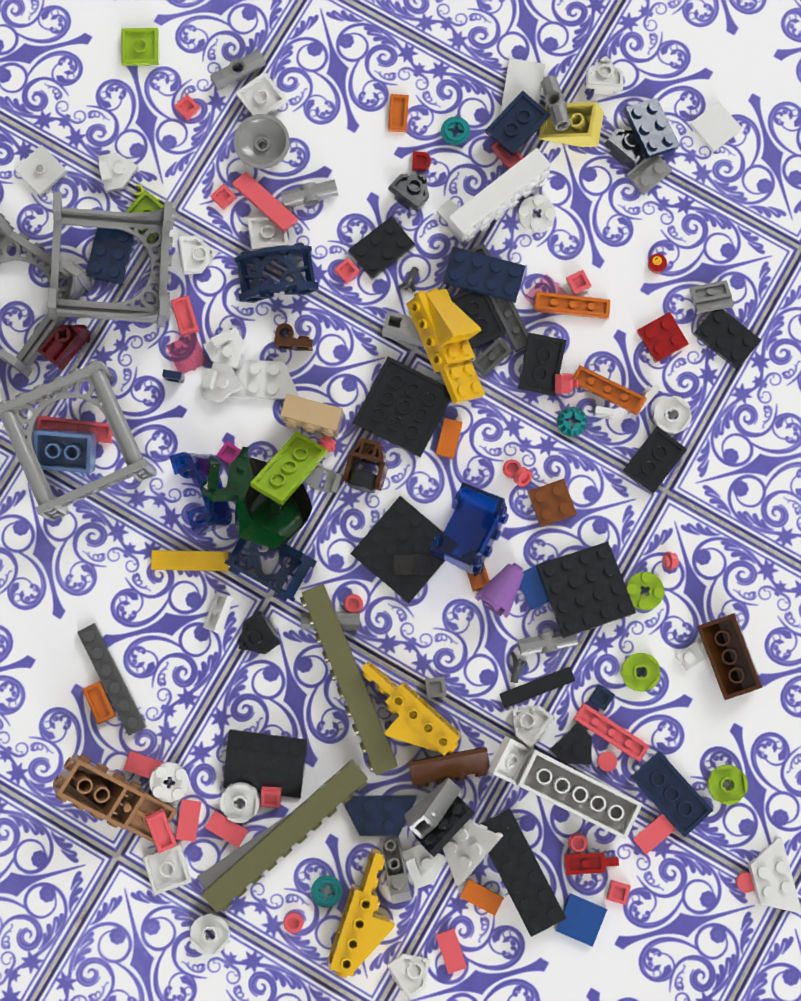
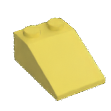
(584, 128)

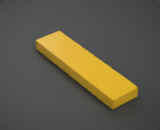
(189, 560)

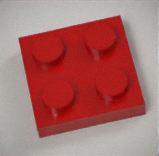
(662, 337)

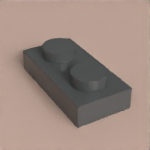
(491, 357)

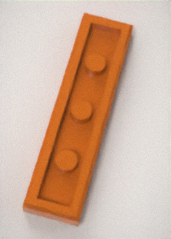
(572, 305)
(609, 390)

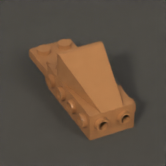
(108, 795)

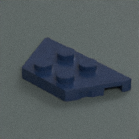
(379, 813)

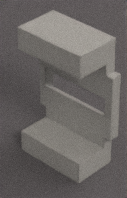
(332, 481)

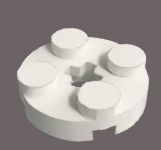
(540, 204)
(670, 404)
(175, 791)
(246, 793)
(209, 946)

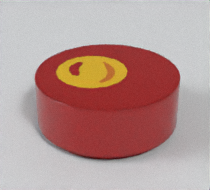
(657, 263)

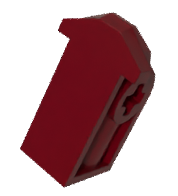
(60, 349)

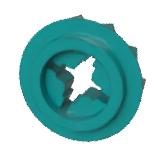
(449, 125)
(564, 426)
(318, 895)

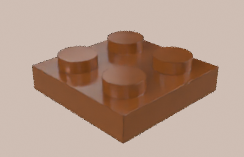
(552, 503)

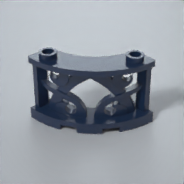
(296, 287)
(297, 560)

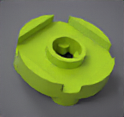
(655, 586)
(640, 683)
(735, 792)

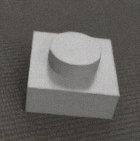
(435, 687)

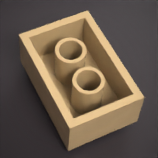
(312, 416)

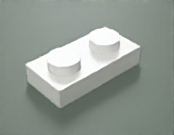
(649, 393)
(218, 612)
(692, 655)

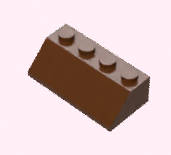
(730, 656)
(452, 765)

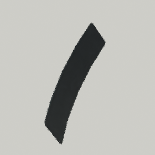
(537, 687)

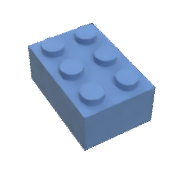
(65, 450)

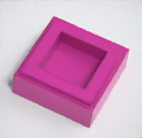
(228, 453)

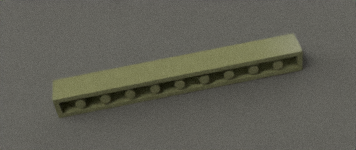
(349, 678)
(284, 836)

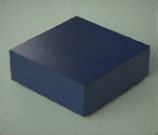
(173, 376)
(601, 697)

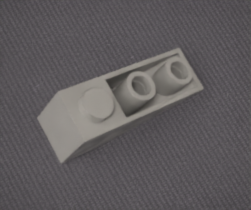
(401, 328)
(431, 809)
(395, 870)

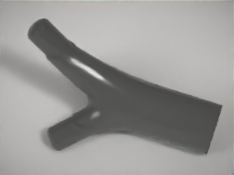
(410, 280)
(517, 667)

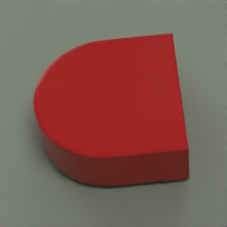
(420, 162)

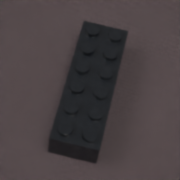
(523, 875)

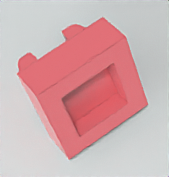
(564, 383)

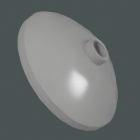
(257, 131)

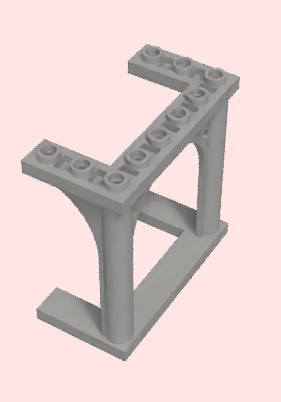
(156, 222)
(77, 284)
(12, 414)

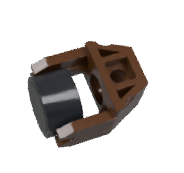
(367, 452)

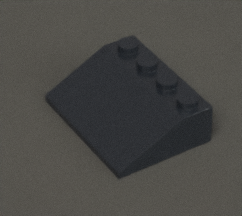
(265, 761)

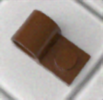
(291, 343)

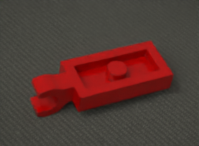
(588, 863)

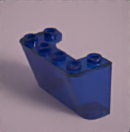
(214, 514)
(471, 529)

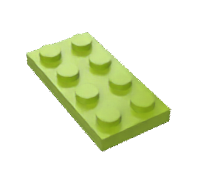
(289, 468)

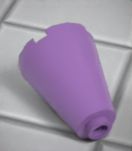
(502, 590)

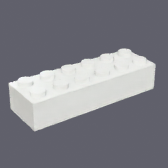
(499, 196)
(579, 794)

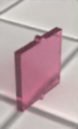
(546, 284)
(187, 353)

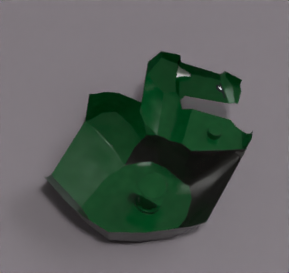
(257, 515)

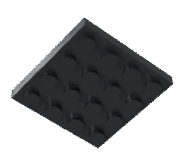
(403, 407)
(398, 532)
(585, 589)

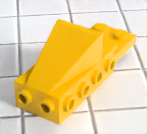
(445, 338)
(411, 726)
(360, 925)

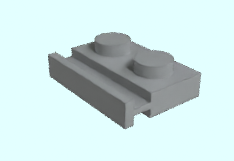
(648, 174)
(711, 296)

